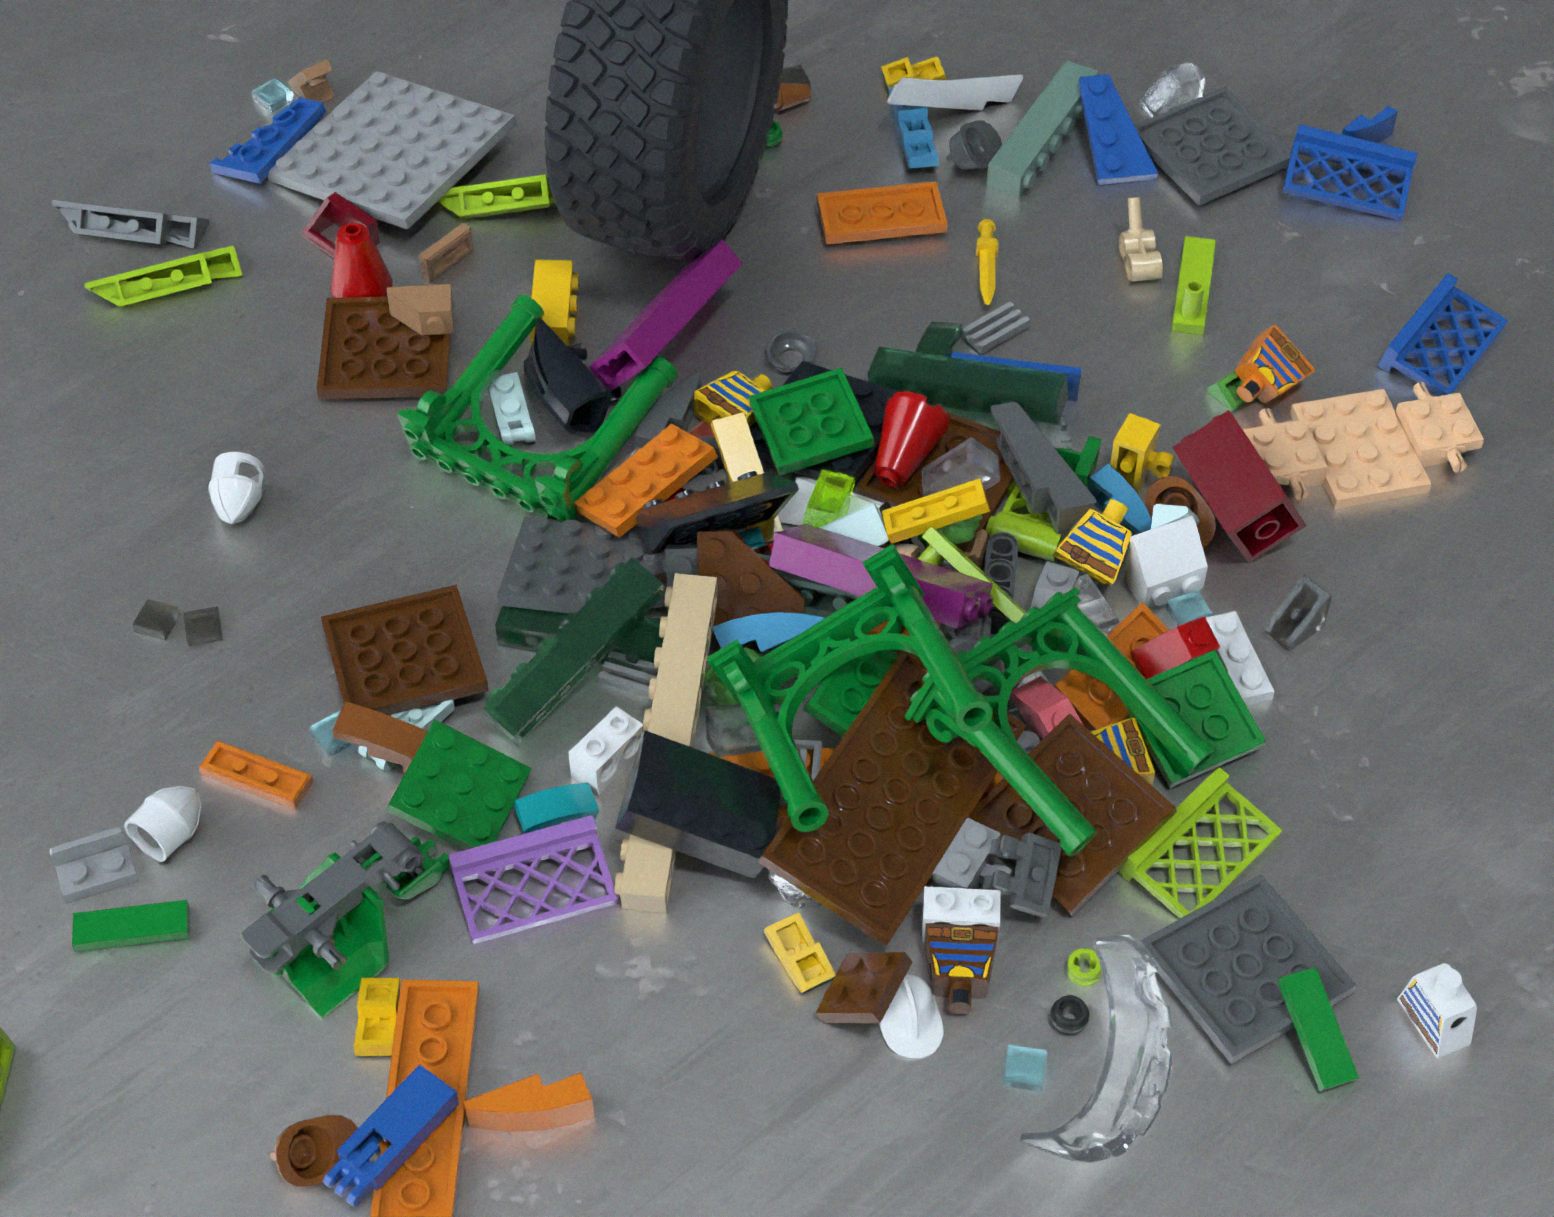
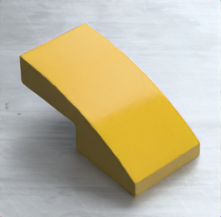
(928, 69)
(799, 953)
(376, 1016)

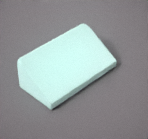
(1169, 513)
(863, 525)

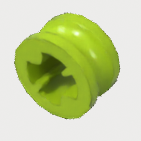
(1073, 969)

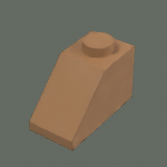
(423, 308)

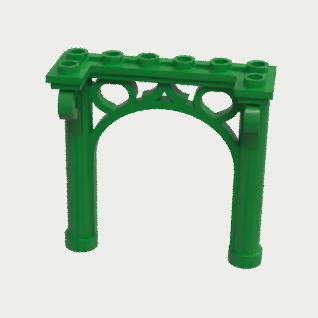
(575, 470)
(1071, 644)
(826, 648)

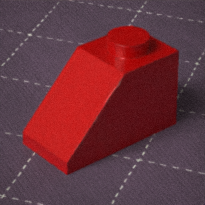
(1175, 647)

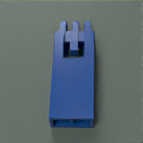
(403, 1120)

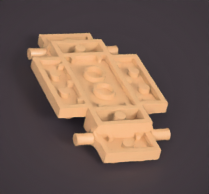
(1364, 446)

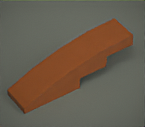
(380, 733)

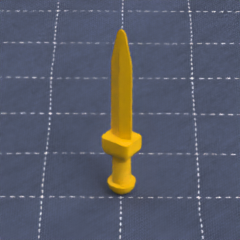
(987, 250)

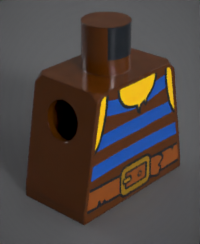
(960, 962)

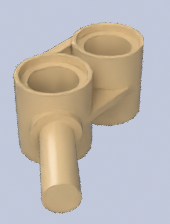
(1139, 248)

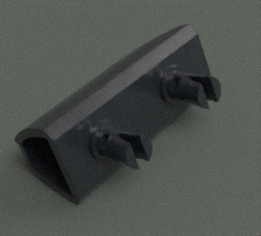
(566, 383)

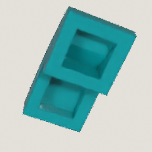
(555, 806)

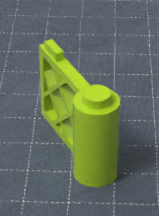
(1032, 531)

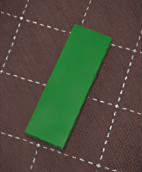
(130, 925)
(1317, 1029)

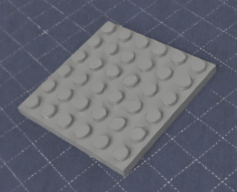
(392, 148)

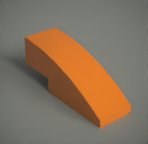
(531, 1106)

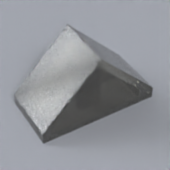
(1300, 614)

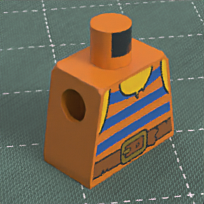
(1270, 366)

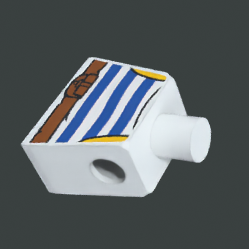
(1440, 1009)

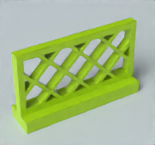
(1173, 832)

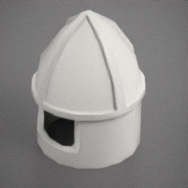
(231, 493)
(168, 817)

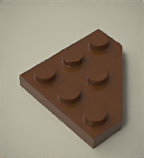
(743, 578)

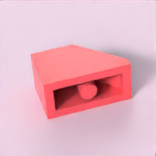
(1042, 706)

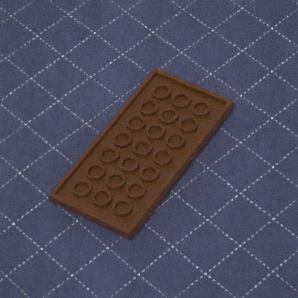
(891, 810)

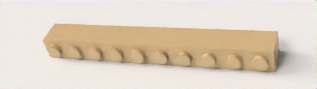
(674, 715)

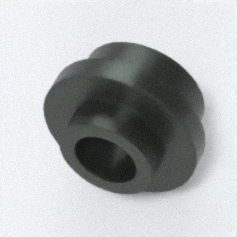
(1069, 1005)

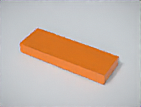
(256, 774)

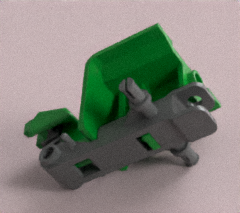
(335, 921)

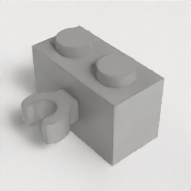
(968, 858)

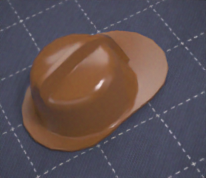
(1180, 492)
(310, 1148)

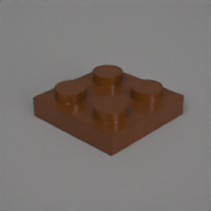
(864, 987)

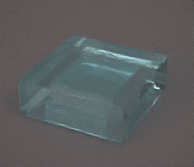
(273, 95)
(1188, 608)
(323, 736)
(1025, 1068)

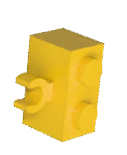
(1135, 452)

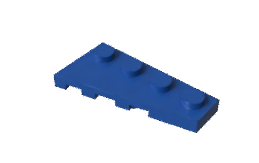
(1113, 139)
(269, 143)

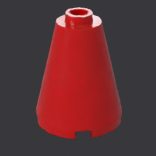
(358, 265)
(907, 436)

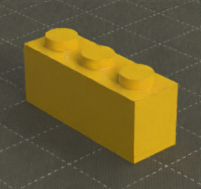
(554, 291)

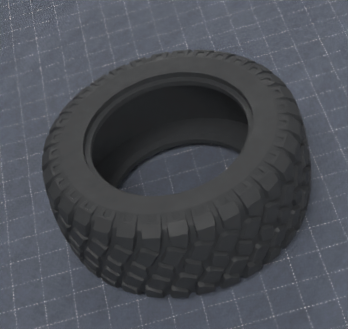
(661, 117)

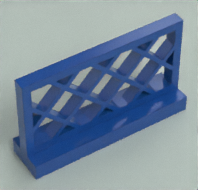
(1353, 155)
(1419, 328)

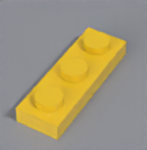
(935, 510)

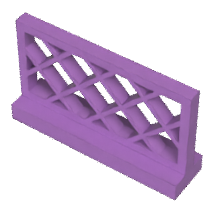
(517, 853)

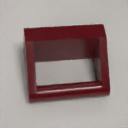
(340, 212)

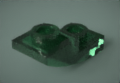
(940, 338)

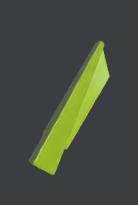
(499, 197)
(167, 277)

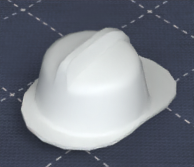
(913, 1020)

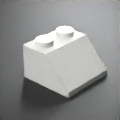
(1165, 562)

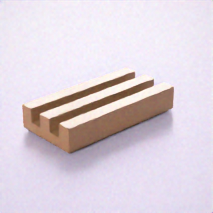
(446, 252)

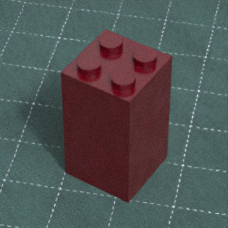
(1238, 486)

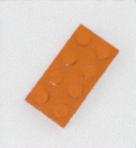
(881, 212)
(647, 475)
(1093, 699)

